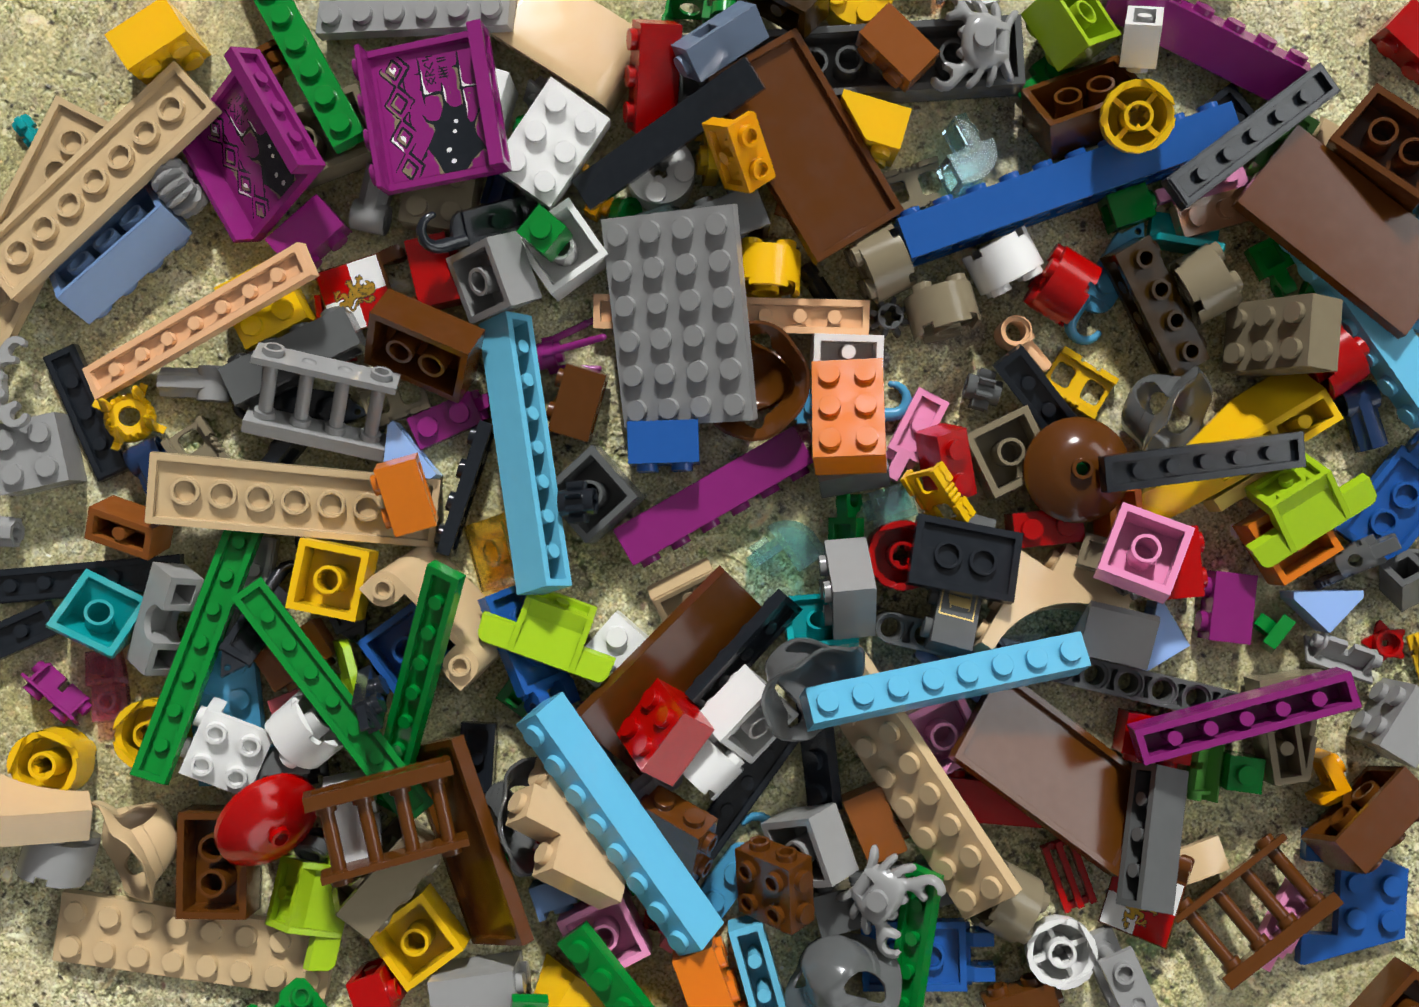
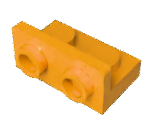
(739, 152)

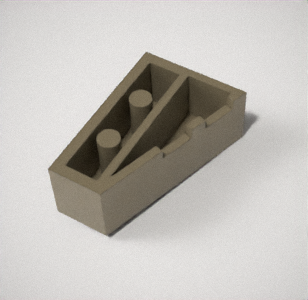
(1288, 750)

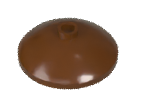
(1052, 473)

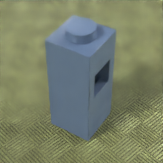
(719, 41)

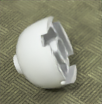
(1061, 952)

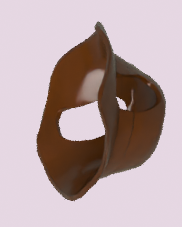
(778, 379)

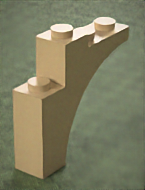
(1046, 587)
(42, 814)
(567, 852)

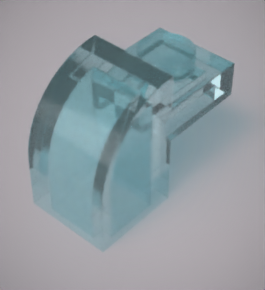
(970, 157)
(794, 539)

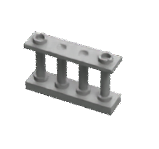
(312, 432)
(1120, 973)

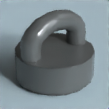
(313, 847)

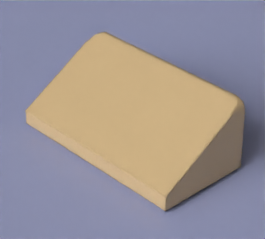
(674, 589)

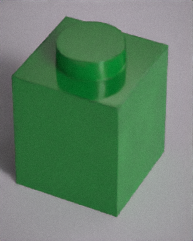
(1127, 208)
(545, 233)
(1242, 772)

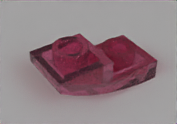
(108, 684)

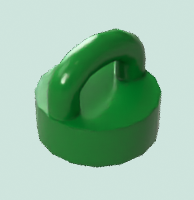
(625, 206)

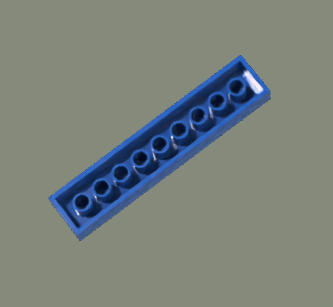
(1053, 188)

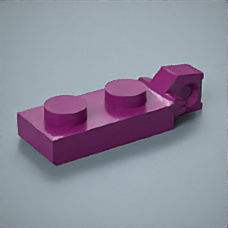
(449, 419)

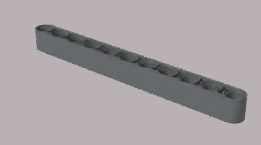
(1107, 675)

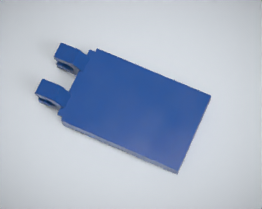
(1396, 501)
(527, 676)
(950, 958)

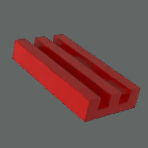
(1078, 900)

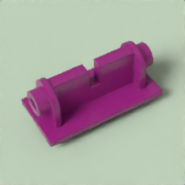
(46, 684)

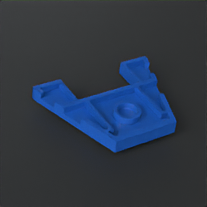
(1370, 913)

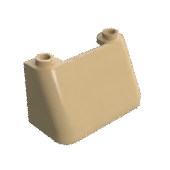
(575, 43)
(404, 577)

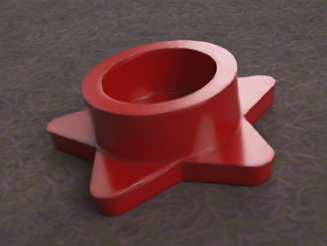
(1393, 637)

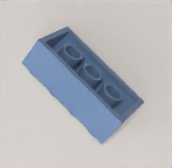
(119, 255)

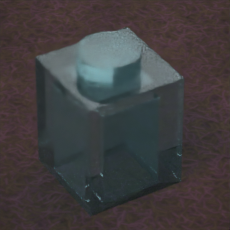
(888, 505)

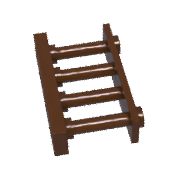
(361, 793)
(1290, 925)

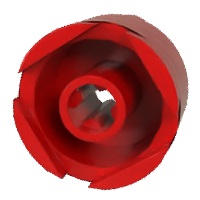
(1062, 285)
(1351, 366)
(882, 545)

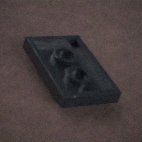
(964, 559)

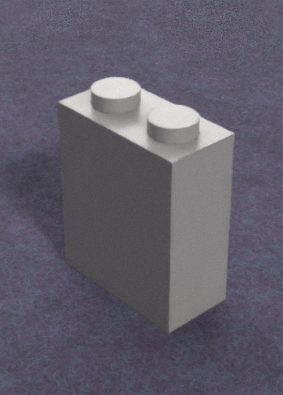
(479, 981)

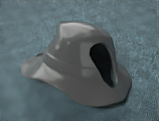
(1190, 394)
(801, 665)
(514, 844)
(832, 962)

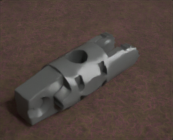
(1371, 552)

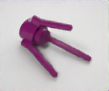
(551, 352)

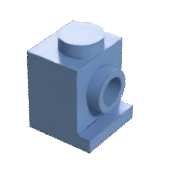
(547, 899)

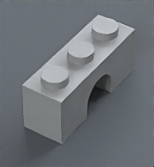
(155, 634)

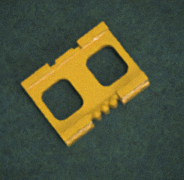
(1083, 373)
(945, 494)

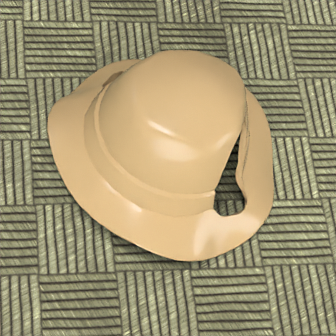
(148, 834)

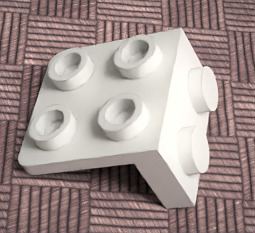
(224, 749)

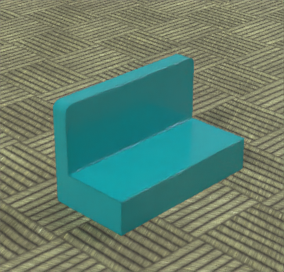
(1162, 231)

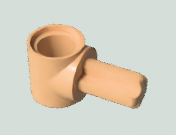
(1026, 340)

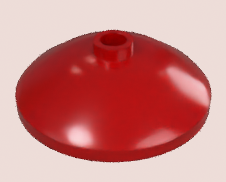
(264, 820)

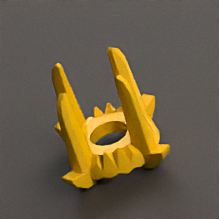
(136, 400)

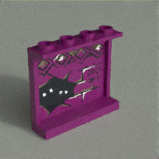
(432, 111)
(254, 152)

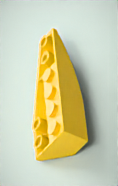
(1266, 408)

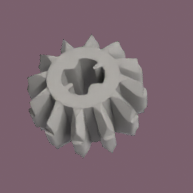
(179, 188)

